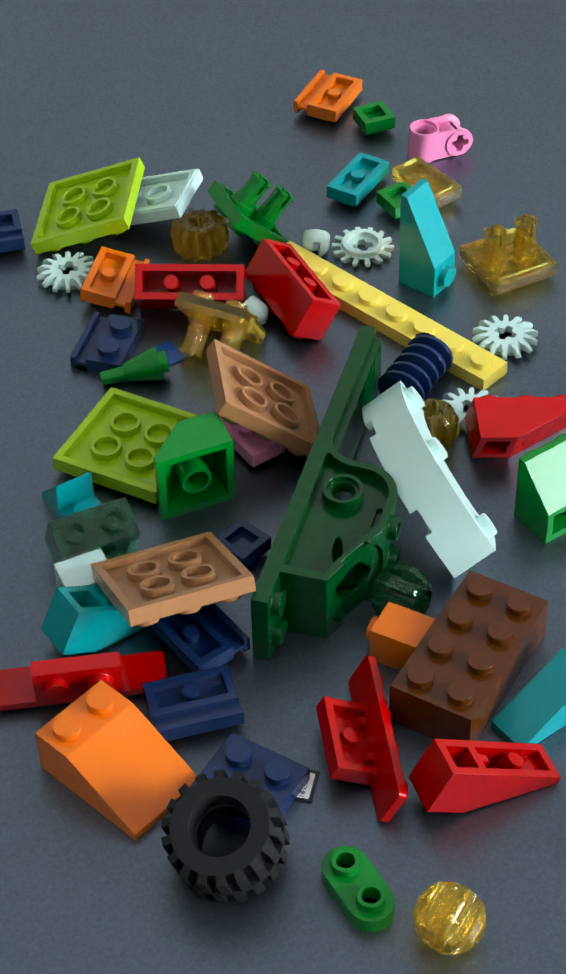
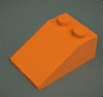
(113, 759)

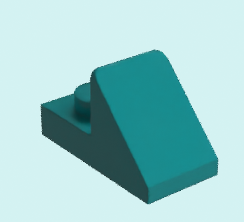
(71, 496)

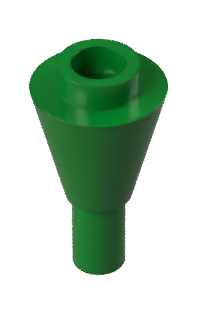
(146, 366)

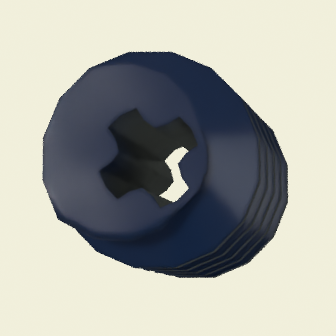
(418, 365)

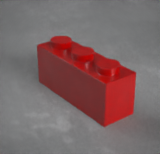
(159, 284)
(292, 290)

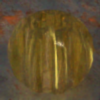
(441, 421)
(449, 918)

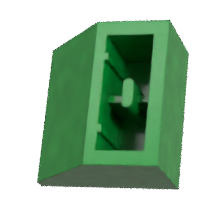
(542, 490)

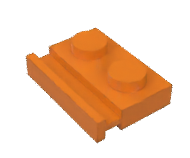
(328, 95)
(111, 279)

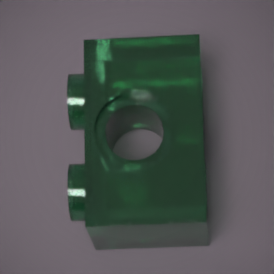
(102, 526)

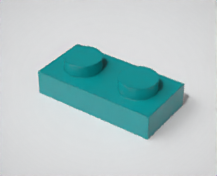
(357, 179)

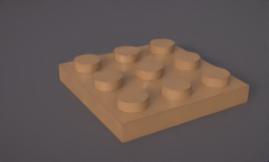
(262, 399)
(172, 579)

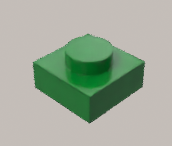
(373, 117)
(390, 198)

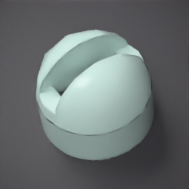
(316, 241)
(258, 308)

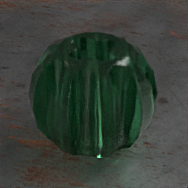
(402, 585)

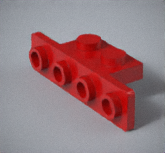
(70, 677)
(362, 741)

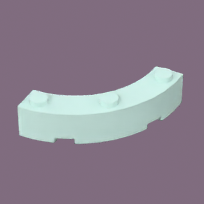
(425, 480)

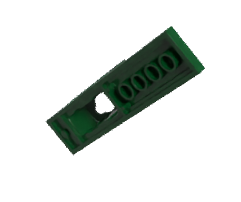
(305, 559)

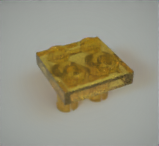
(509, 257)
(206, 314)

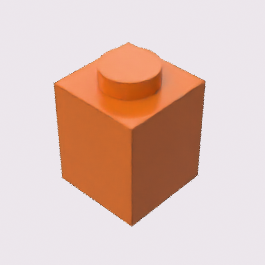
(396, 634)

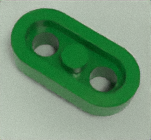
(355, 884)

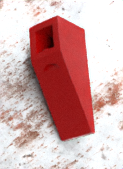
(510, 424)

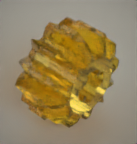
(199, 234)

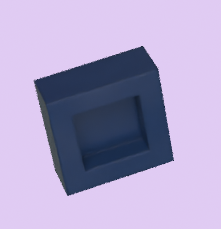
(245, 541)

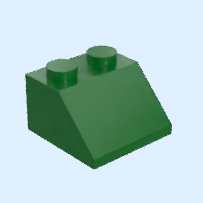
(195, 466)

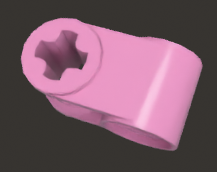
(434, 138)

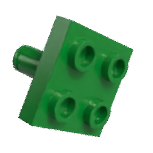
(245, 214)

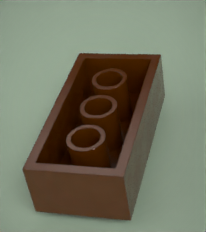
(468, 660)

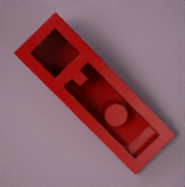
(475, 774)

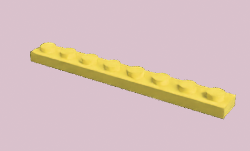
(402, 323)

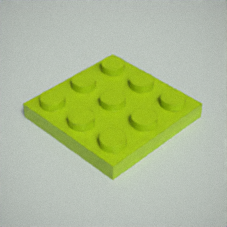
(88, 206)
(120, 443)

